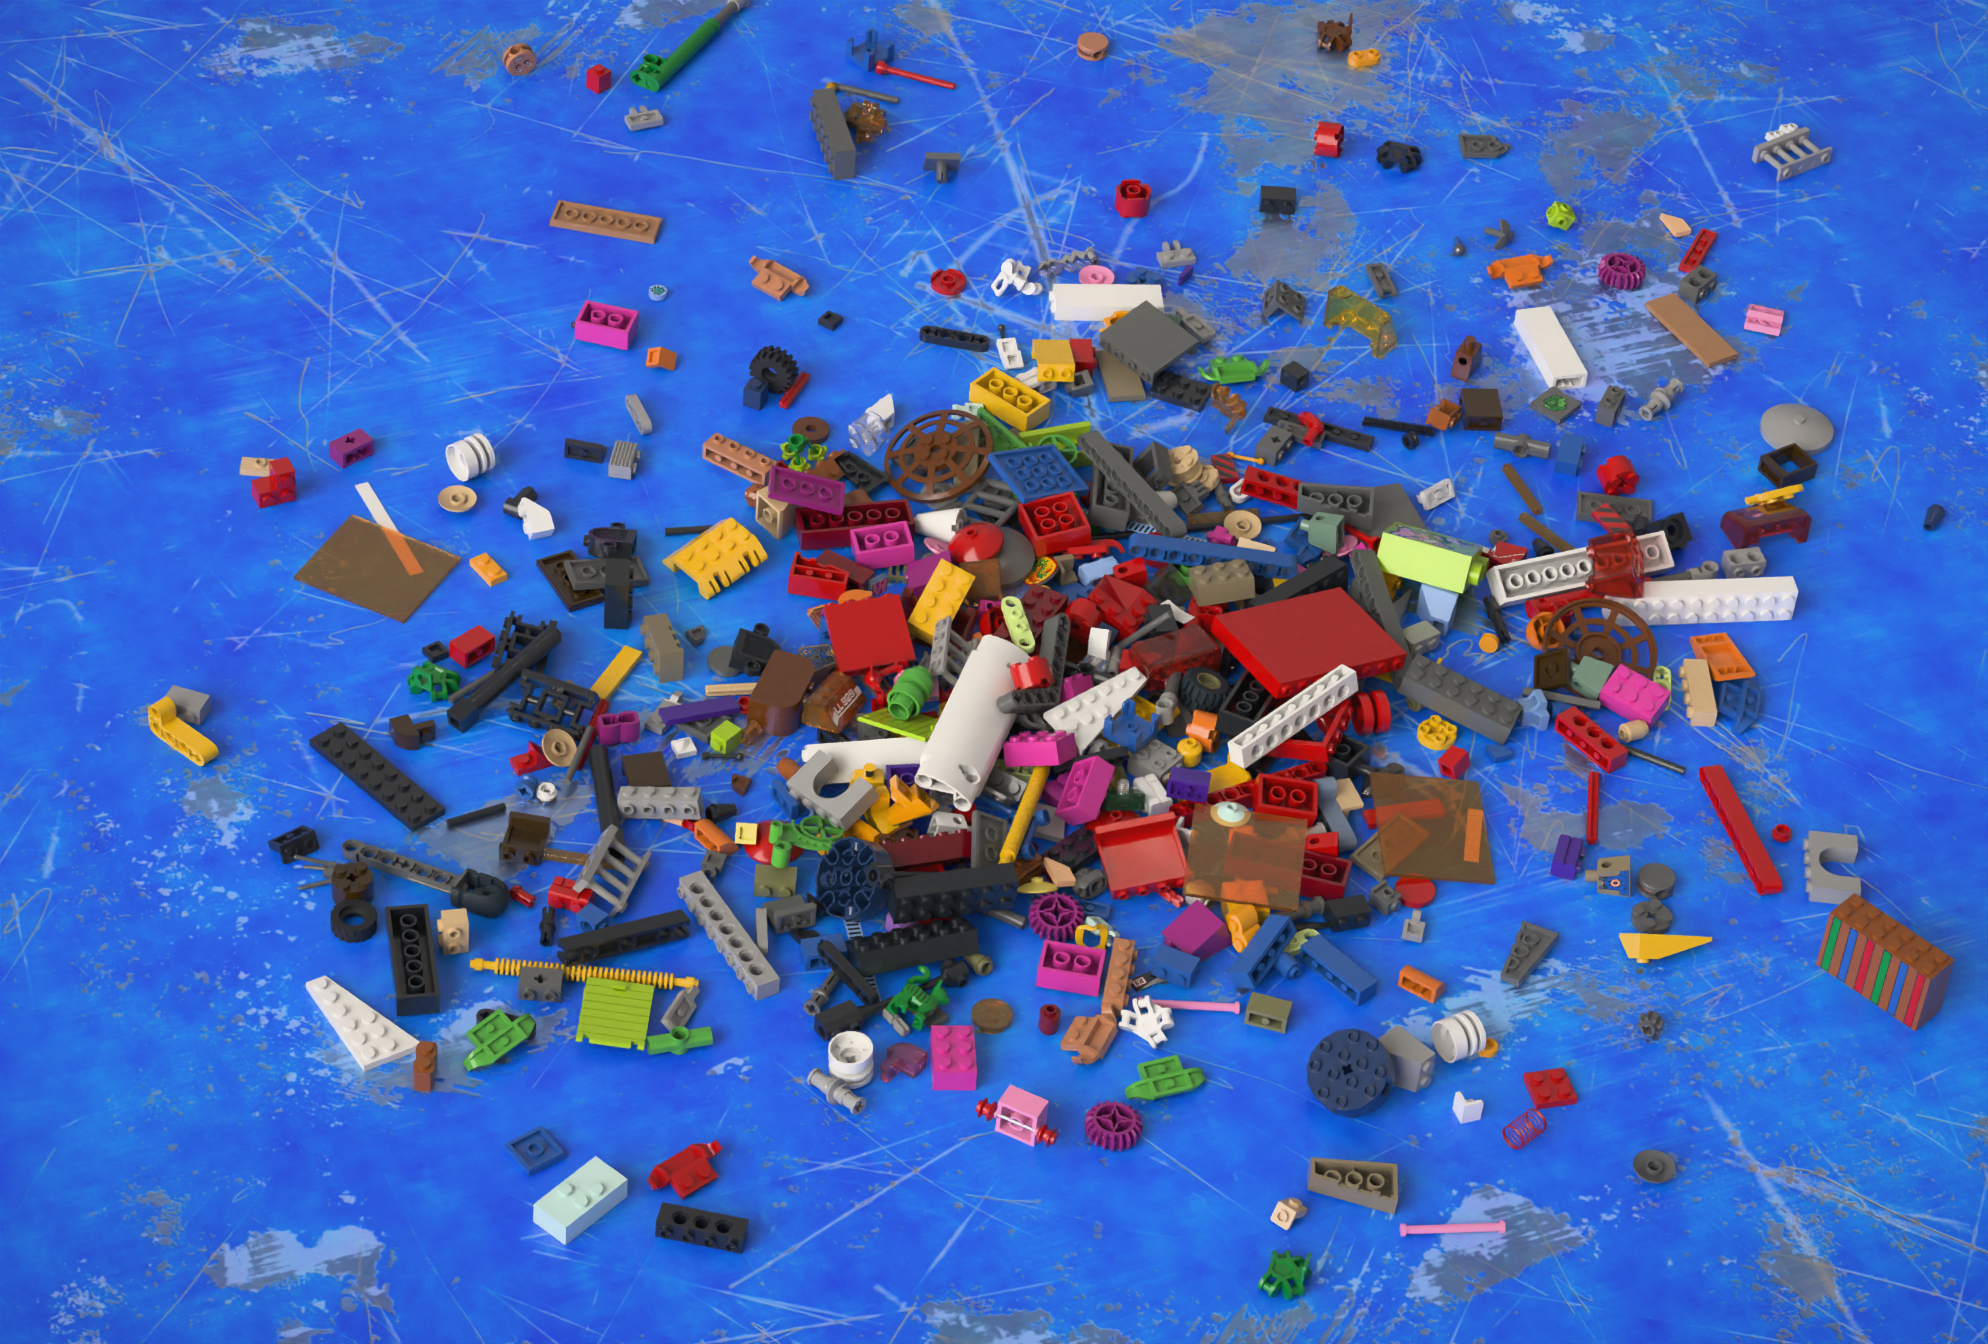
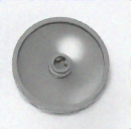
(1796, 424)

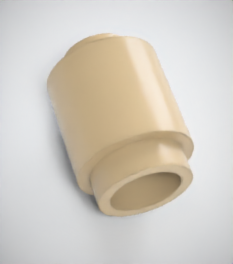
(1633, 730)

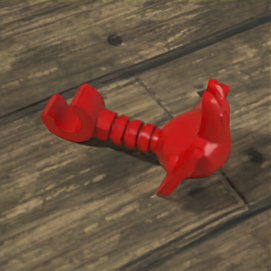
(874, 677)

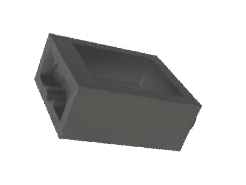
(1155, 457)

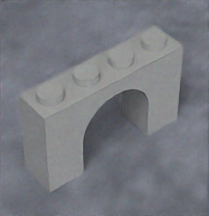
(840, 810)
(1829, 847)

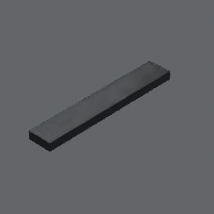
(1333, 433)

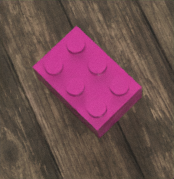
(606, 325)
(882, 545)
(1634, 696)
(1039, 748)
(1085, 790)
(1070, 968)
(953, 1057)

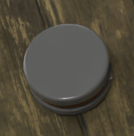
(1655, 881)

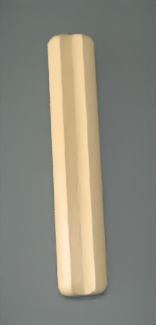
(729, 689)

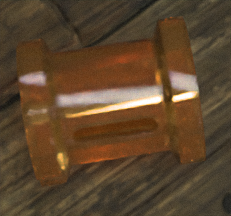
(750, 733)

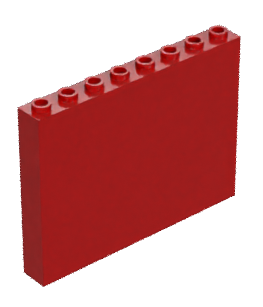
(1305, 638)

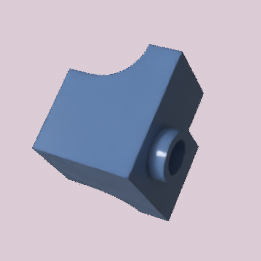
(1534, 711)

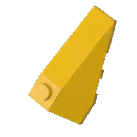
(1657, 946)

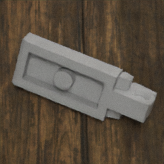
(1195, 326)
(654, 722)
(681, 1008)

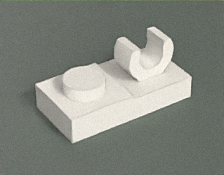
(1436, 494)

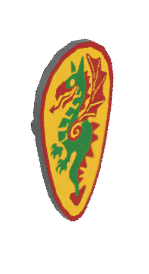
(1043, 570)

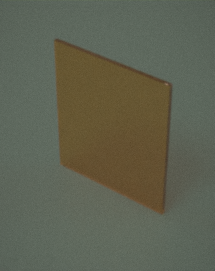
(377, 568)
(1431, 828)
(1246, 860)

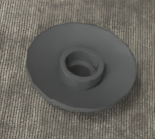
(1654, 1166)

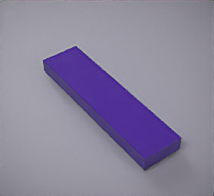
(699, 710)

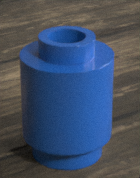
(1287, 966)

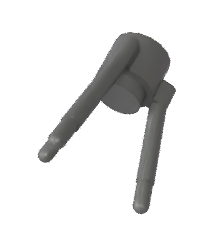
(327, 869)

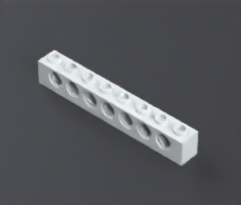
(1292, 716)

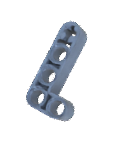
(1331, 814)

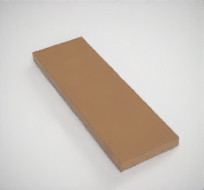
(606, 222)
(1691, 330)

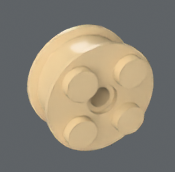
(1184, 465)

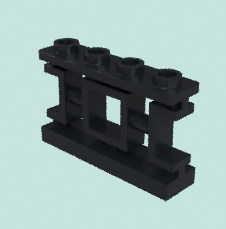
(522, 635)
(555, 689)

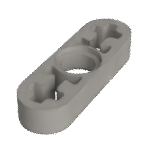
(638, 414)
(761, 930)

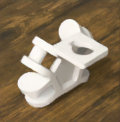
(1010, 275)
(1148, 1024)

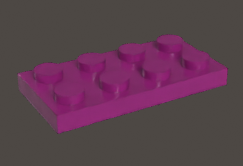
(806, 490)

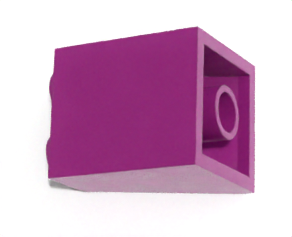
(920, 571)
(1197, 932)

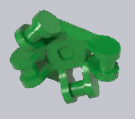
(430, 675)
(1284, 1269)

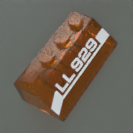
(833, 703)

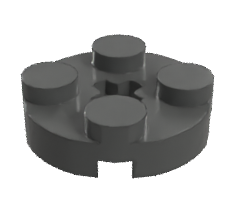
(1653, 909)

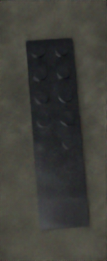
(377, 777)

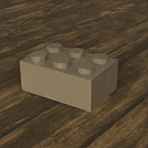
(1221, 582)

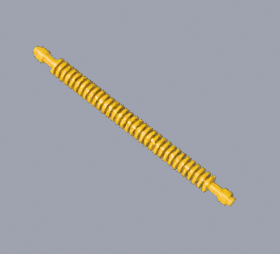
(1024, 814)
(479, 964)

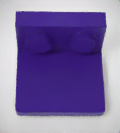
(1188, 784)

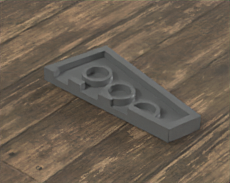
(1528, 951)

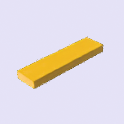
(616, 672)

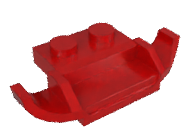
(1095, 549)
(686, 1170)

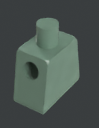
(1325, 531)
(1590, 676)

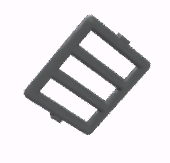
(980, 493)

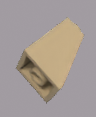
(774, 515)

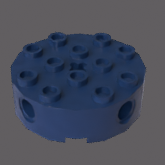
(843, 882)
(1331, 1075)

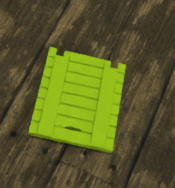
(918, 727)
(615, 1013)

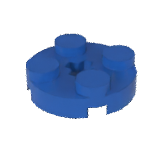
(1143, 276)

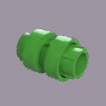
(910, 693)

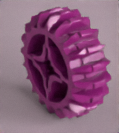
(1621, 271)
(1043, 917)
(1126, 1127)

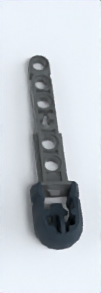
(489, 894)

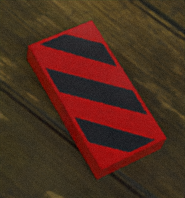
(1225, 467)
(1609, 519)

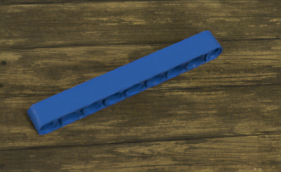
(1204, 553)

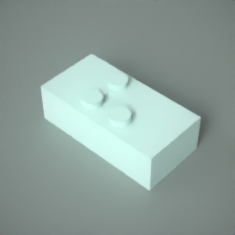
(580, 1200)

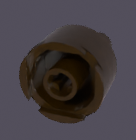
(352, 882)

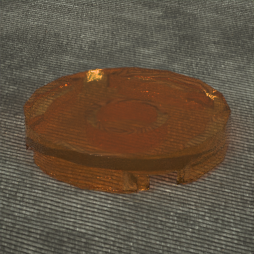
(992, 1015)

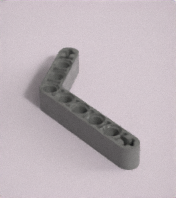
(1053, 648)

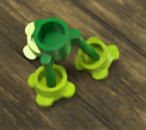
(796, 445)

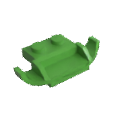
(1233, 369)
(496, 1037)
(1164, 1078)

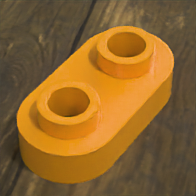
(1364, 57)

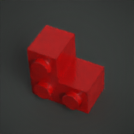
(276, 488)

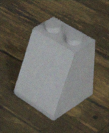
(1410, 1059)

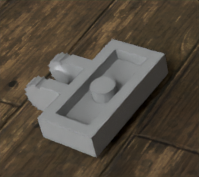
(644, 119)
(1175, 257)

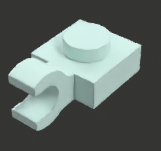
(968, 407)
(1094, 920)

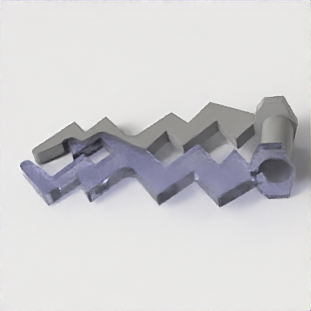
(1062, 265)

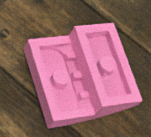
(1764, 319)

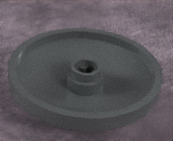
(1015, 557)

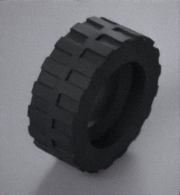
(353, 933)

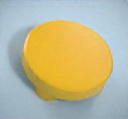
(1436, 733)

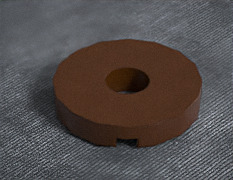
(815, 424)

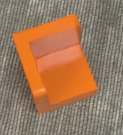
(661, 358)

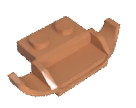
(777, 279)
(1091, 1035)

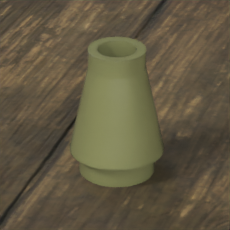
(980, 963)

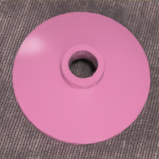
(1096, 275)
(1350, 543)
(936, 545)

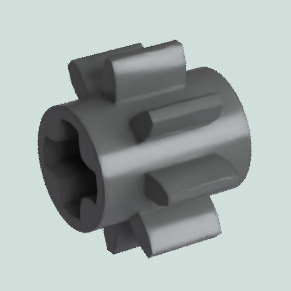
(1650, 1023)

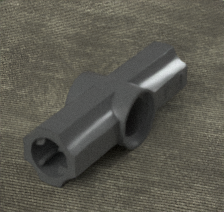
(1522, 445)

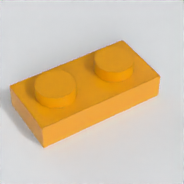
(488, 569)

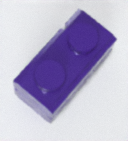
(1567, 857)

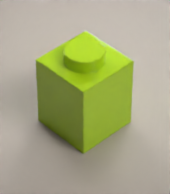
(726, 737)

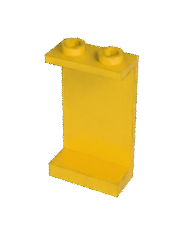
(1053, 360)
(1225, 776)

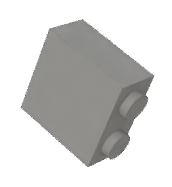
(1156, 759)

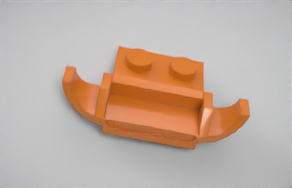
(1520, 270)

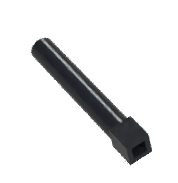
(466, 711)
(605, 794)

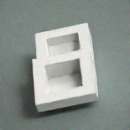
(1009, 353)

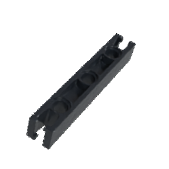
(623, 938)

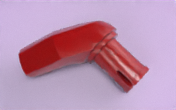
(1314, 425)

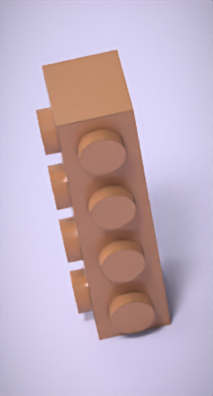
(738, 459)
(1118, 974)

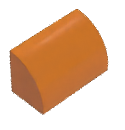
(713, 837)
(1421, 984)

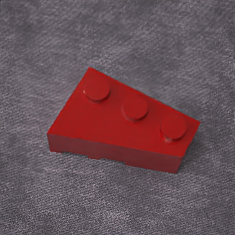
(816, 580)

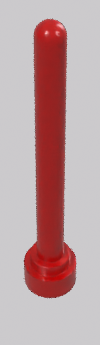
(883, 68)
(1373, 542)

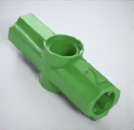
(679, 1040)

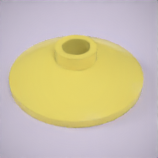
(1037, 885)

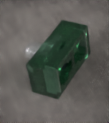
(1124, 798)

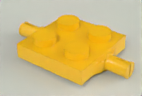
(1774, 496)

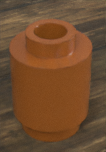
(787, 768)

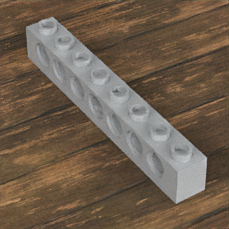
(728, 935)

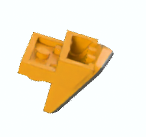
(909, 803)

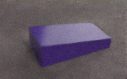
(1185, 275)

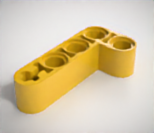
(179, 734)
(877, 814)

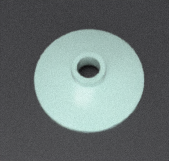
(1231, 811)

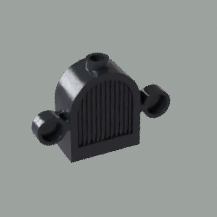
(611, 542)
(752, 650)

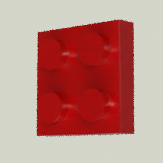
(1550, 1088)

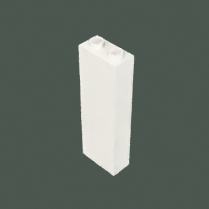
(1099, 301)
(1550, 348)
(856, 754)

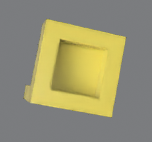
(746, 833)

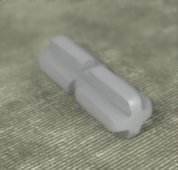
(897, 1022)

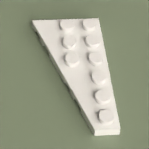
(1088, 710)
(363, 1030)

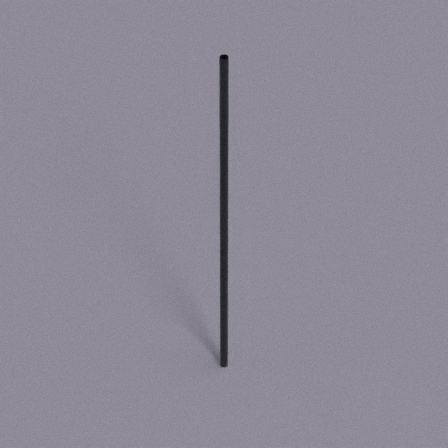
(1207, 526)

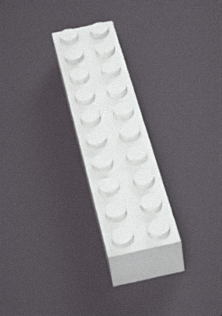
(1565, 572)
(1711, 601)

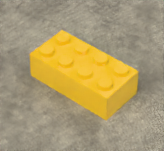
(1009, 400)
(939, 599)

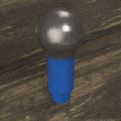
(1458, 248)

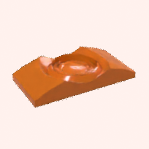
(1722, 656)

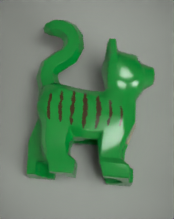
(917, 1000)

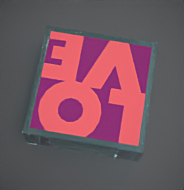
(878, 584)

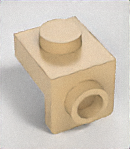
(1287, 1211)

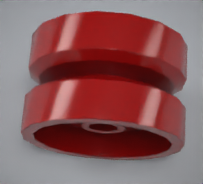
(1370, 712)

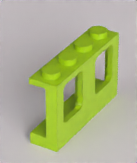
(1070, 431)

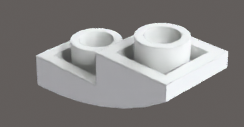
(1784, 129)
(1099, 643)

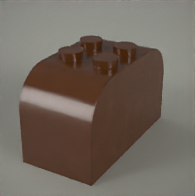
(781, 693)

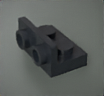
(295, 842)

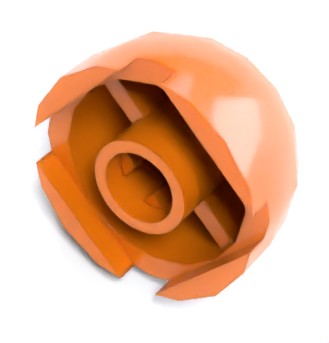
(1536, 628)

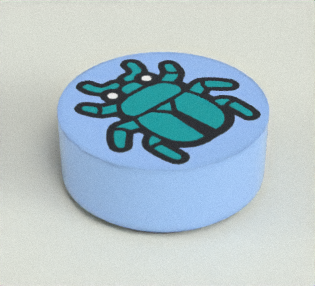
(657, 292)

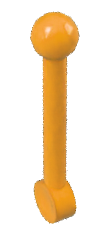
(1260, 461)

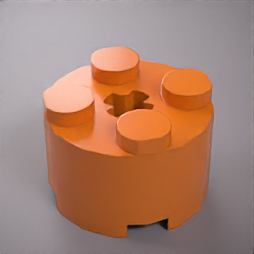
(1204, 730)

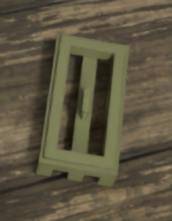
(897, 577)

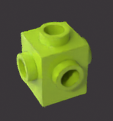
(1560, 215)

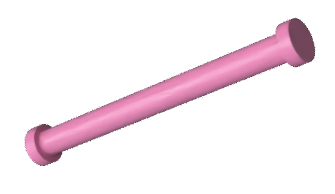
(1192, 1005)
(1452, 1228)

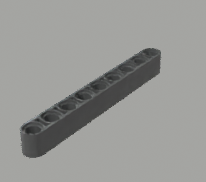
(1131, 485)
(1379, 603)

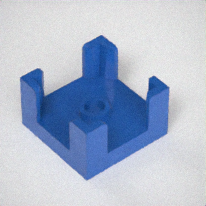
(870, 52)
(1131, 729)

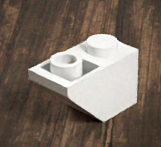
(885, 409)
(536, 519)

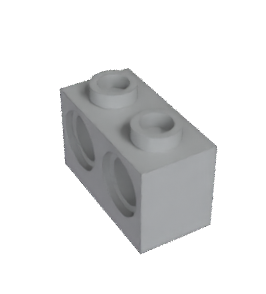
(1743, 563)

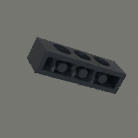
(702, 1227)

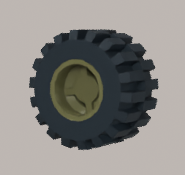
(1203, 690)

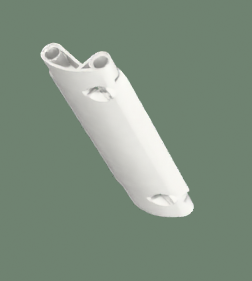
(971, 724)

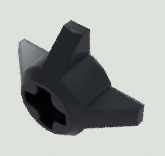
(820, 910)

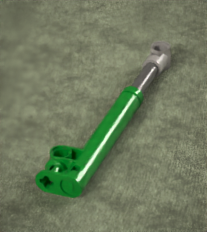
(657, 71)

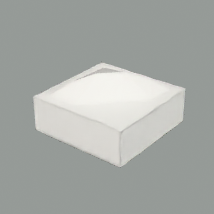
(683, 748)

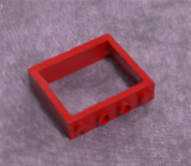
(1311, 750)

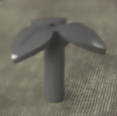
(1504, 235)

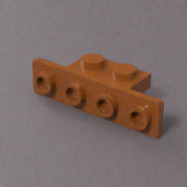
(828, 468)

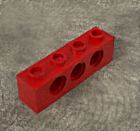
(1270, 487)
(1591, 740)

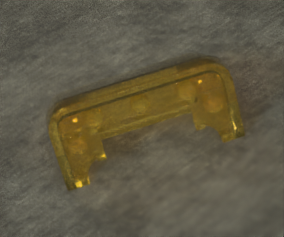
(1352, 310)

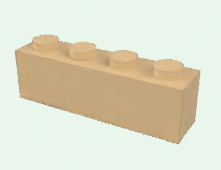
(1698, 692)

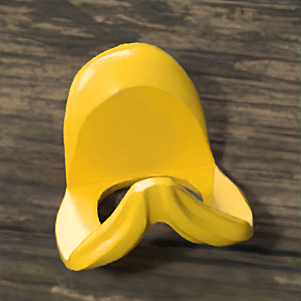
(1103, 934)

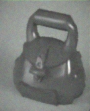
(1089, 883)

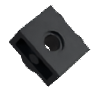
(1677, 527)

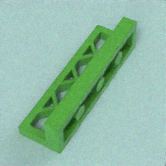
(999, 439)

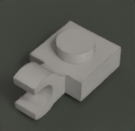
(1413, 928)

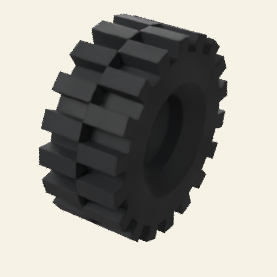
(780, 362)

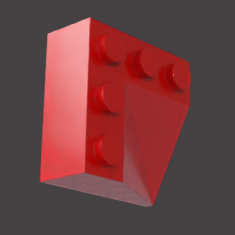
(1054, 523)
(1121, 604)

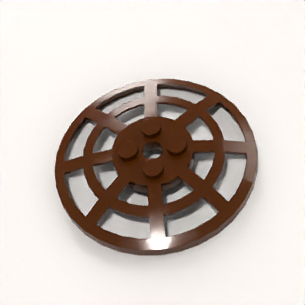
(942, 459)
(1601, 640)

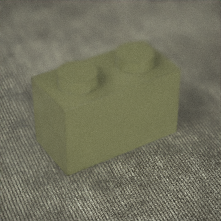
(774, 881)
(1268, 1012)

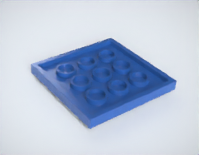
(1037, 472)

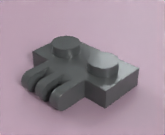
(1190, 497)

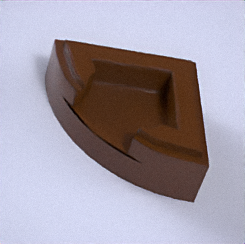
(740, 784)

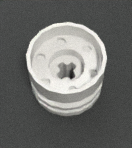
(470, 456)
(1458, 1036)
(851, 1058)

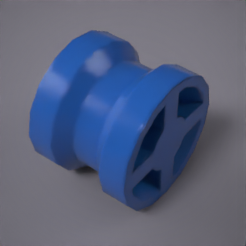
(526, 786)

